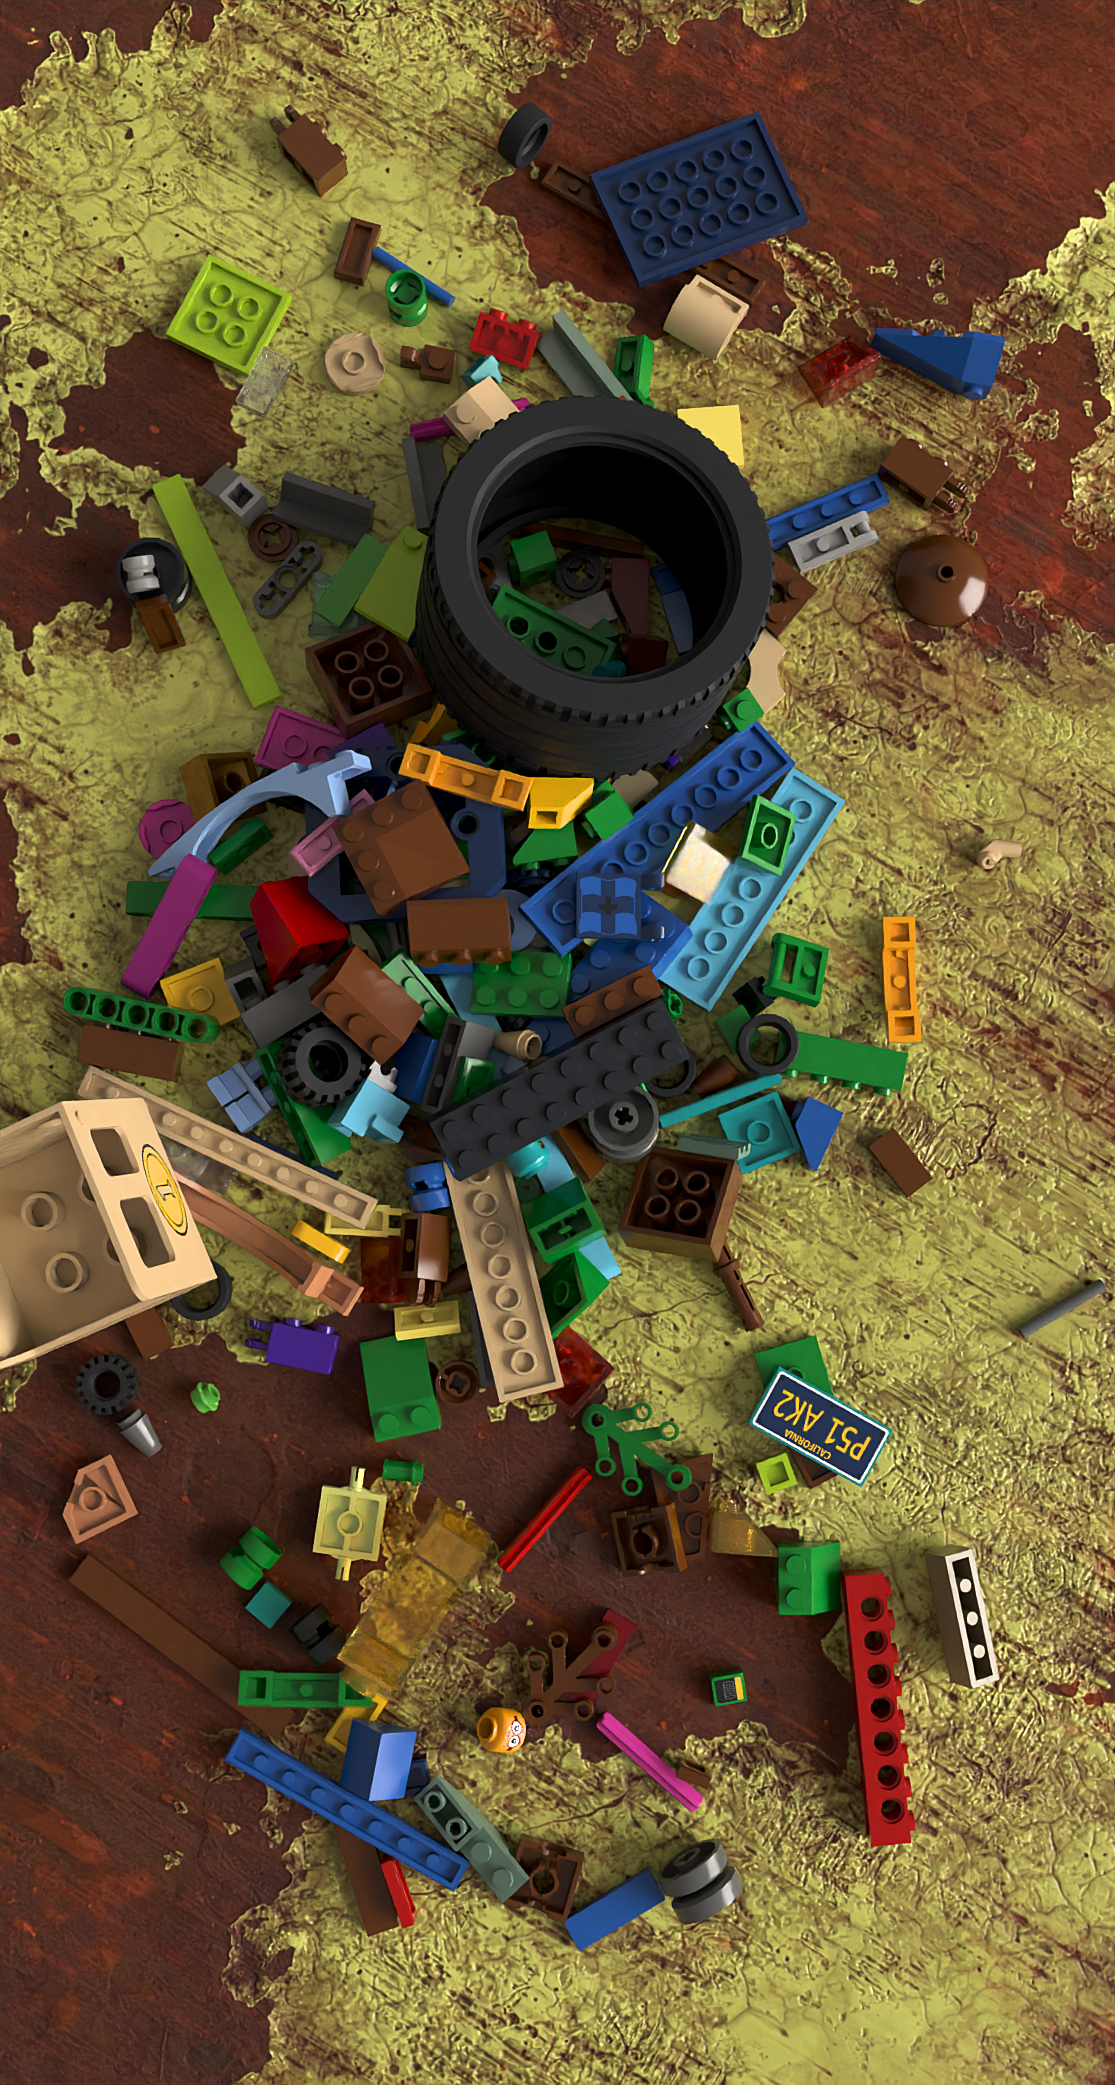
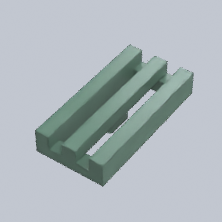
(714, 1146)

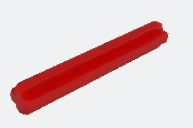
(544, 1518)

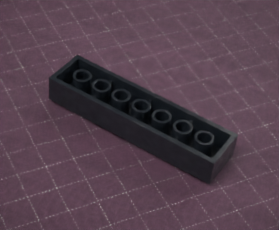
(556, 1089)

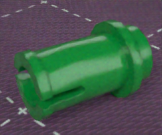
(403, 1471)

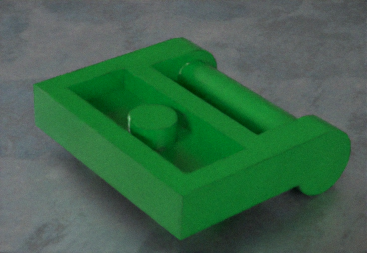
(806, 970)

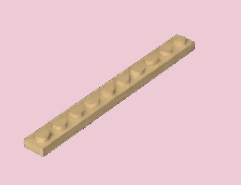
(237, 1150)

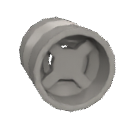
(140, 573)

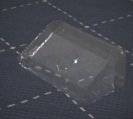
(184, 1159)

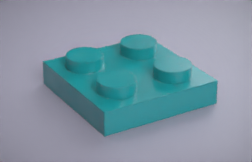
(765, 1127)

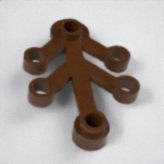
(566, 1678)

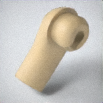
(997, 849)

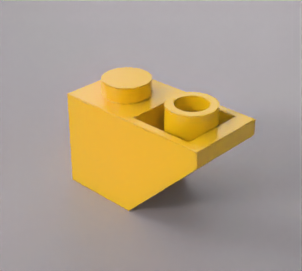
(557, 801)

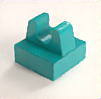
(481, 369)

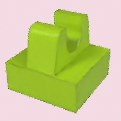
(775, 1473)

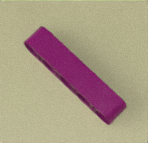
(169, 926)

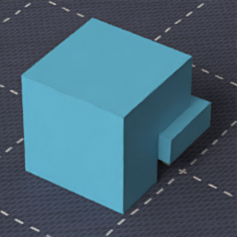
(371, 1113)

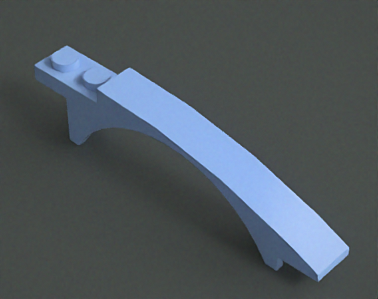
(319, 783)

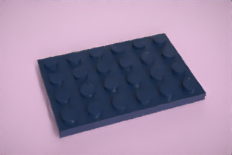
(698, 199)

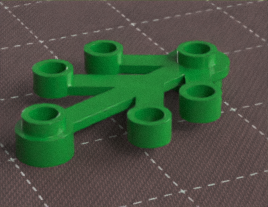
(631, 1444)

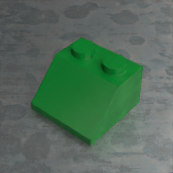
(807, 1577)

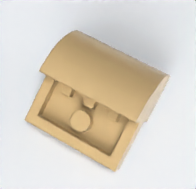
(705, 317)

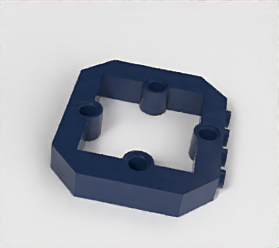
(484, 845)

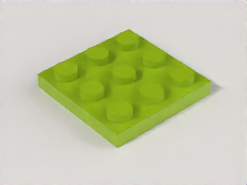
(228, 316)

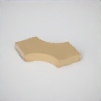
(763, 671)

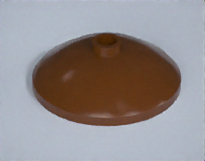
(931, 596)

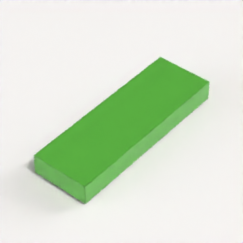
(350, 582)

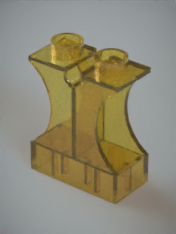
(413, 1600)

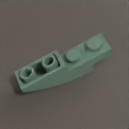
(473, 1835)

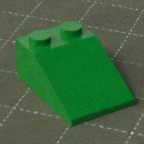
(399, 1387)

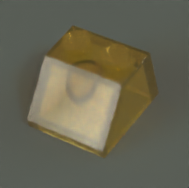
(735, 1531)

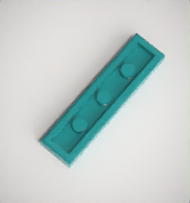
(718, 1100)

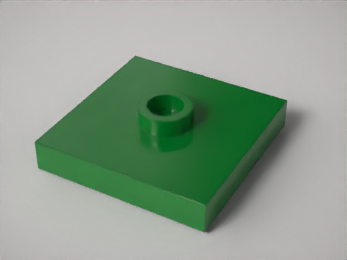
(798, 1357)

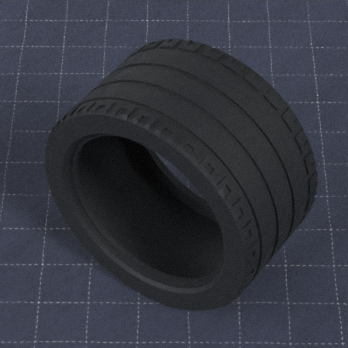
(621, 469)

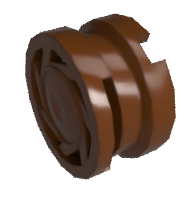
(458, 1383)

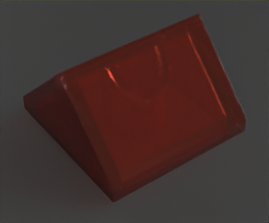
(839, 370)
(379, 1271)
(581, 1370)

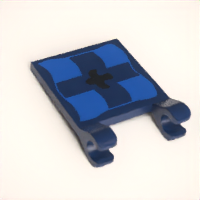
(611, 906)

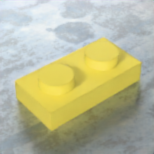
(423, 1321)

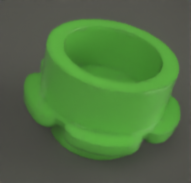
(205, 1397)

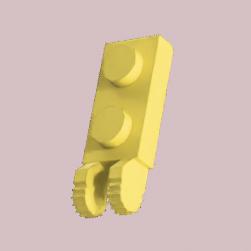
(376, 1227)

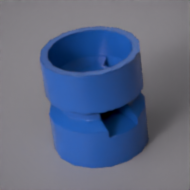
(427, 1187)

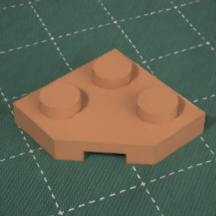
(97, 1500)

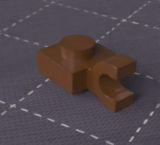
(434, 363)

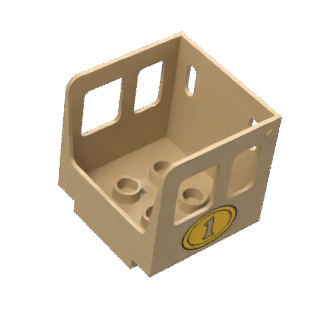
(88, 1225)

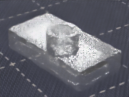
(264, 382)

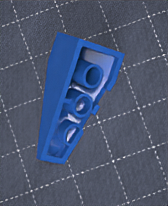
(956, 363)

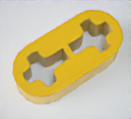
(320, 1241)

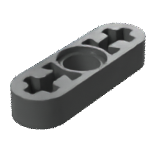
(286, 567)

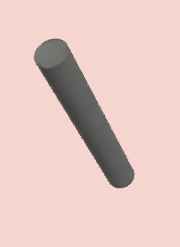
(1061, 1308)

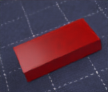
(399, 1890)

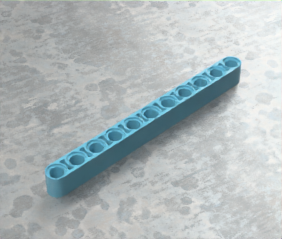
(558, 1171)

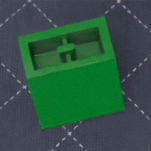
(547, 849)
(562, 1221)

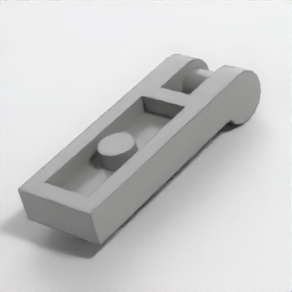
(831, 542)

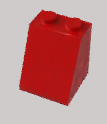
(294, 928)

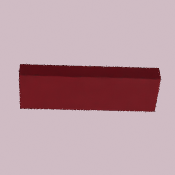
(605, 1660)

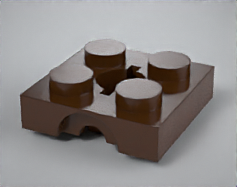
(795, 592)
(661, 1526)
(564, 1866)

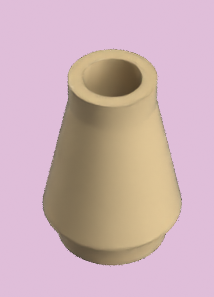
(521, 1044)

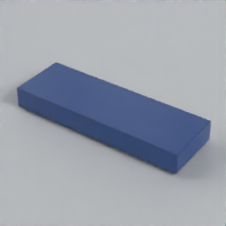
(614, 1908)

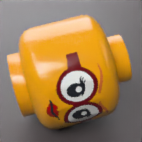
(501, 1730)

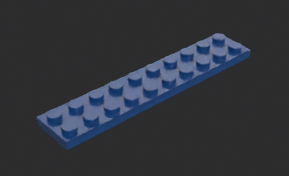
(704, 794)

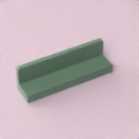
(577, 361)

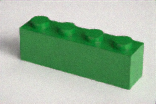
(845, 1062)
(308, 1125)

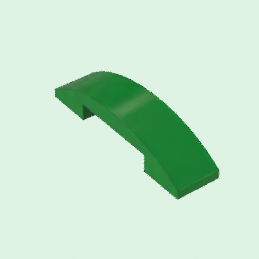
(298, 1691)

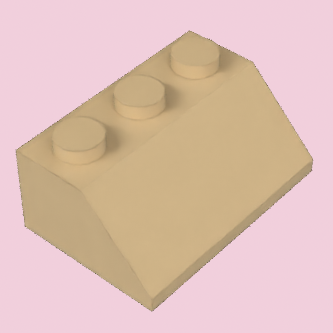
(478, 410)

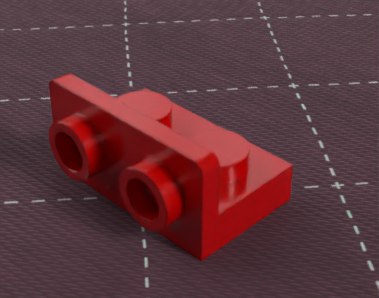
(505, 339)

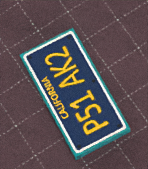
(819, 1426)

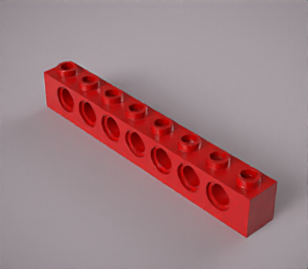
(881, 1826)

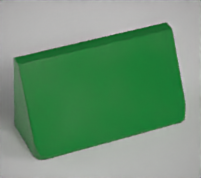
(634, 363)

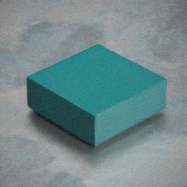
(268, 1604)

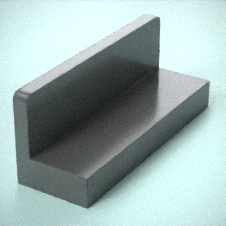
(425, 477)
(324, 510)

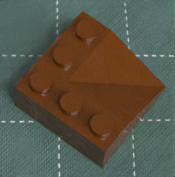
(368, 679)
(401, 848)
(681, 1204)

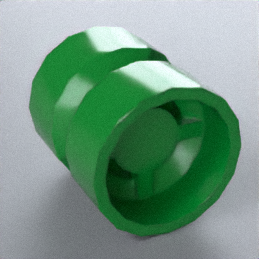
(406, 297)
(246, 1562)

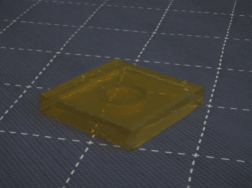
(698, 862)

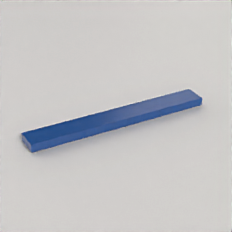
(802, 520)
(347, 1809)

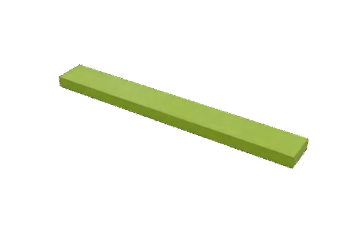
(217, 592)

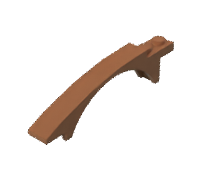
(282, 1254)

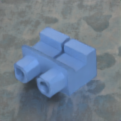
(239, 1083)

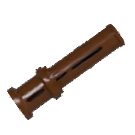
(738, 1292)

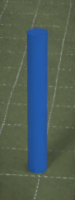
(431, 288)

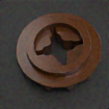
(258, 540)

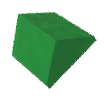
(765, 837)
(570, 1289)

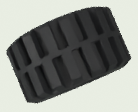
(298, 1076)

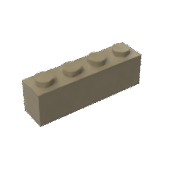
(961, 1616)

